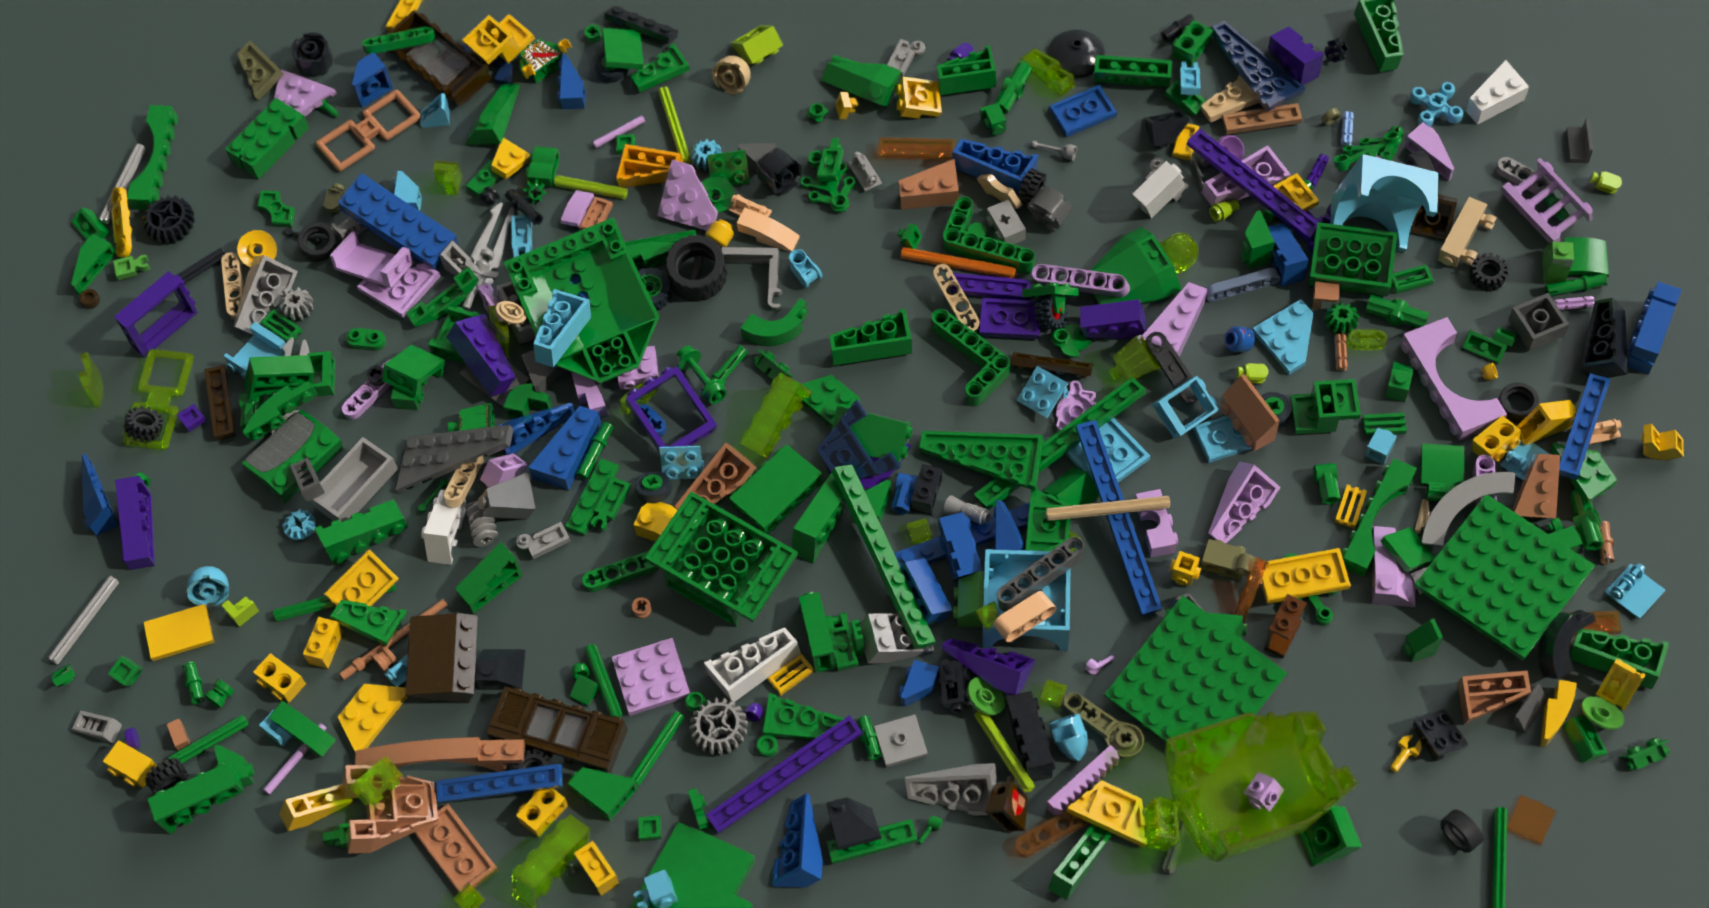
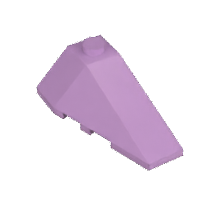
(1243, 497)
(1389, 580)

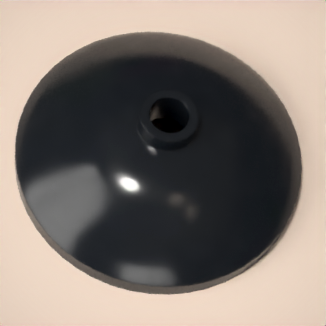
(1076, 59)

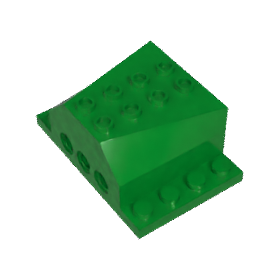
(719, 560)

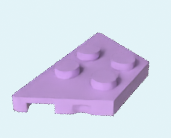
(301, 92)

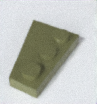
(259, 69)

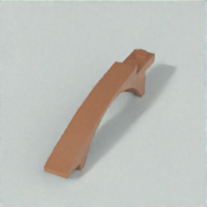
(471, 750)

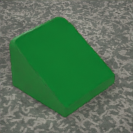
(584, 690)

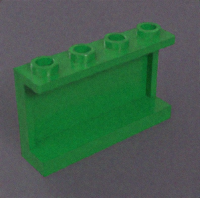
(776, 489)

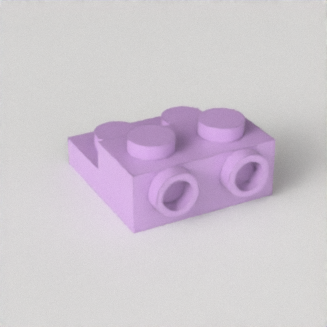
(647, 369)

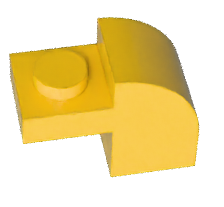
(1661, 445)

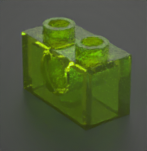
(386, 772)

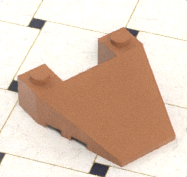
(398, 814)

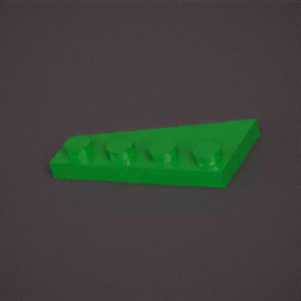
(795, 721)

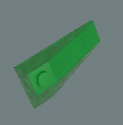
(865, 80)

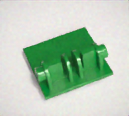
(729, 166)

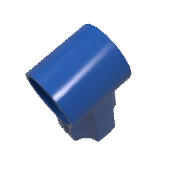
(904, 490)

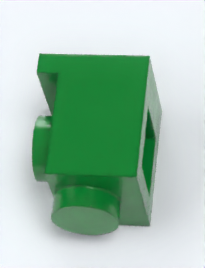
(993, 118)

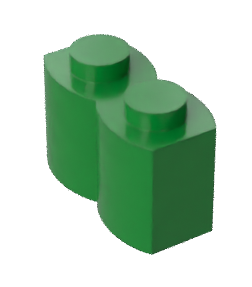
(543, 165)

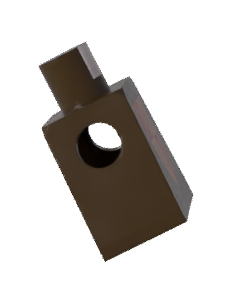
(1008, 806)

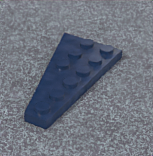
(1262, 75)

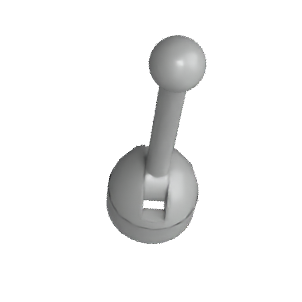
(1068, 151)

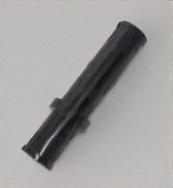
(520, 203)

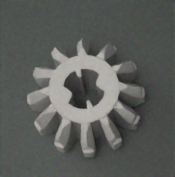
(296, 304)

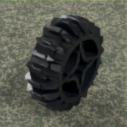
(165, 213)

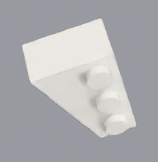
(1497, 94)

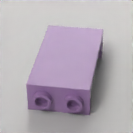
(370, 262)

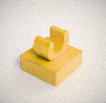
(845, 105)

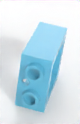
(1170, 418)

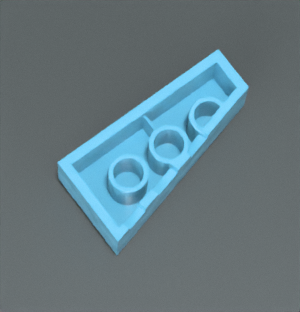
(560, 326)

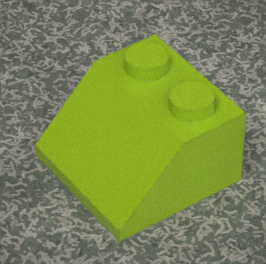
(757, 44)

